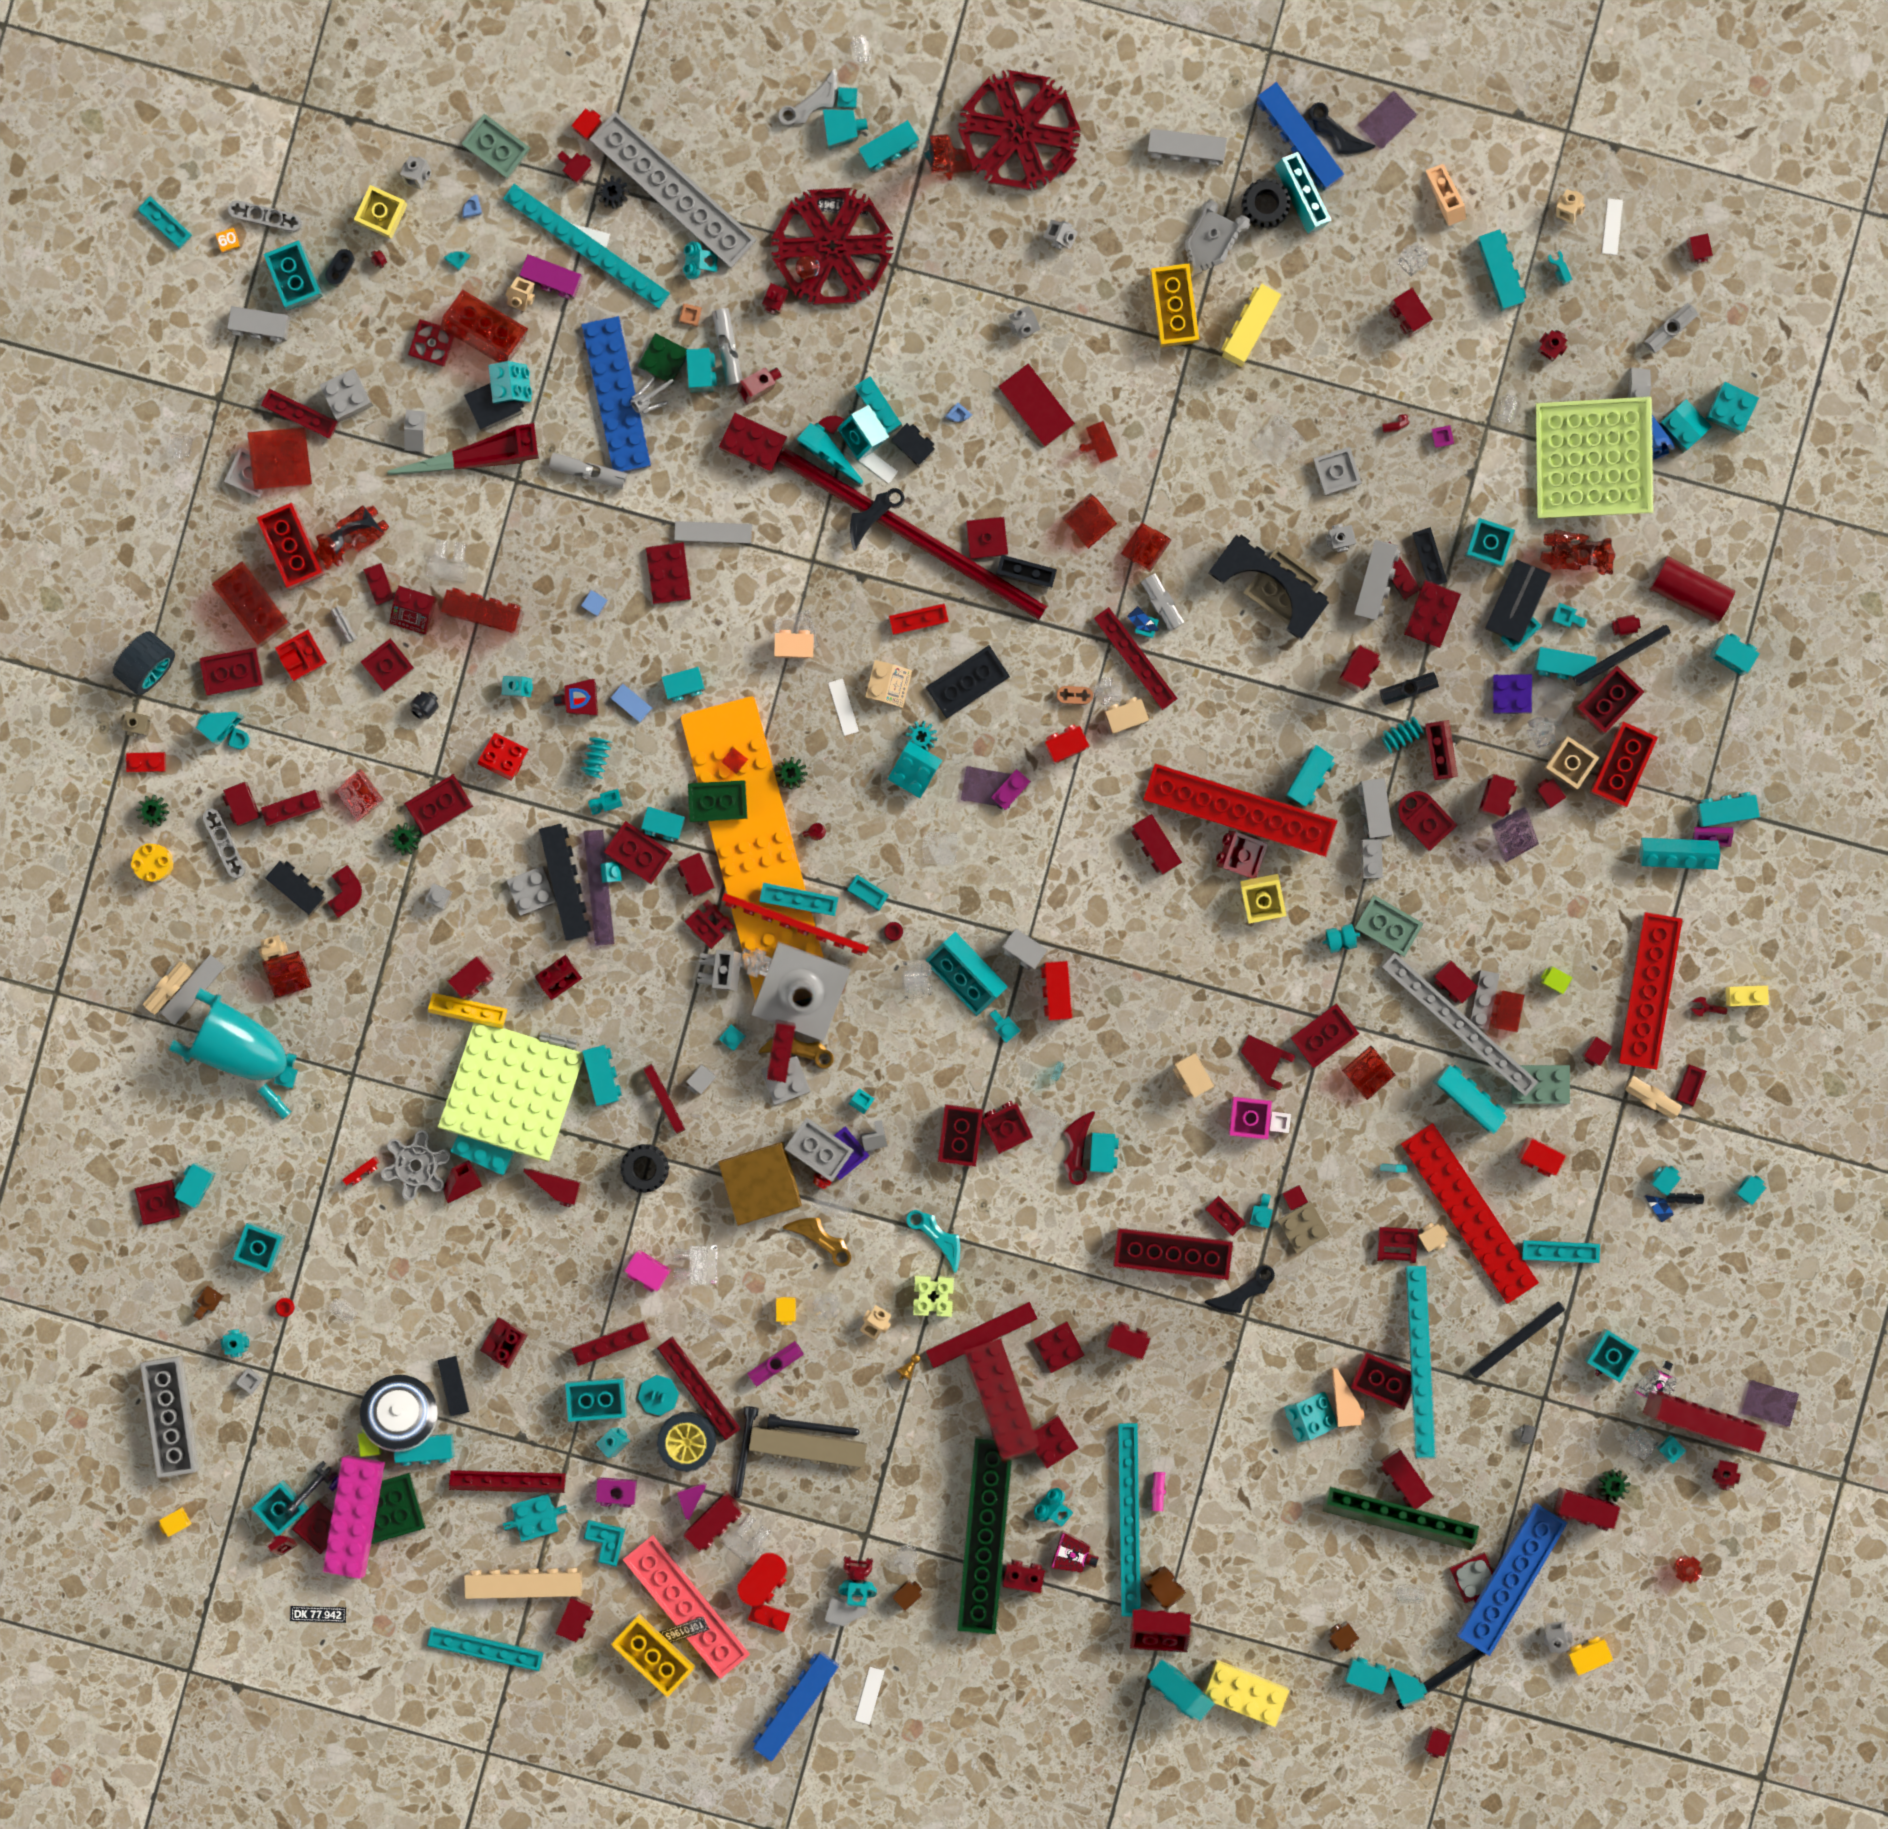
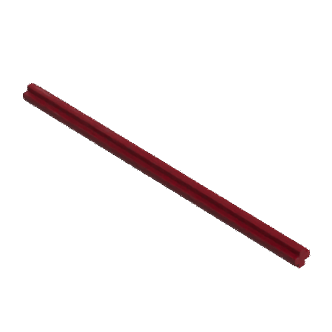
(914, 535)

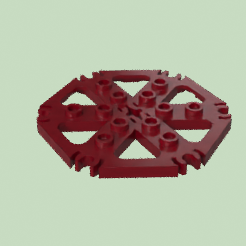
(1013, 113)
(840, 230)

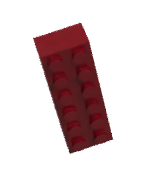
(1173, 1253)
(1001, 1400)
(1705, 1421)

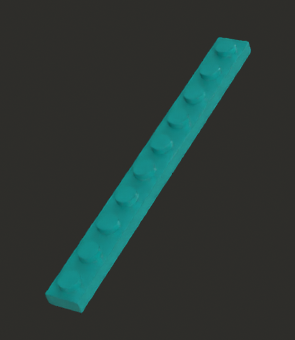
(586, 246)
(1420, 1362)
(1129, 1518)

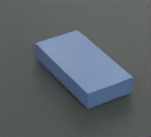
(631, 703)

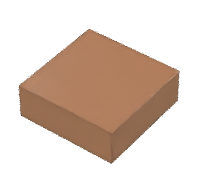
(690, 315)

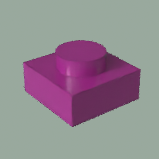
(1442, 436)

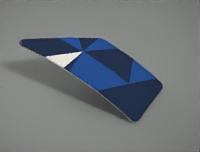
(1141, 620)
(1660, 1207)

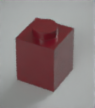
(1699, 248)
(1550, 792)
(1596, 1051)
(1437, 1742)

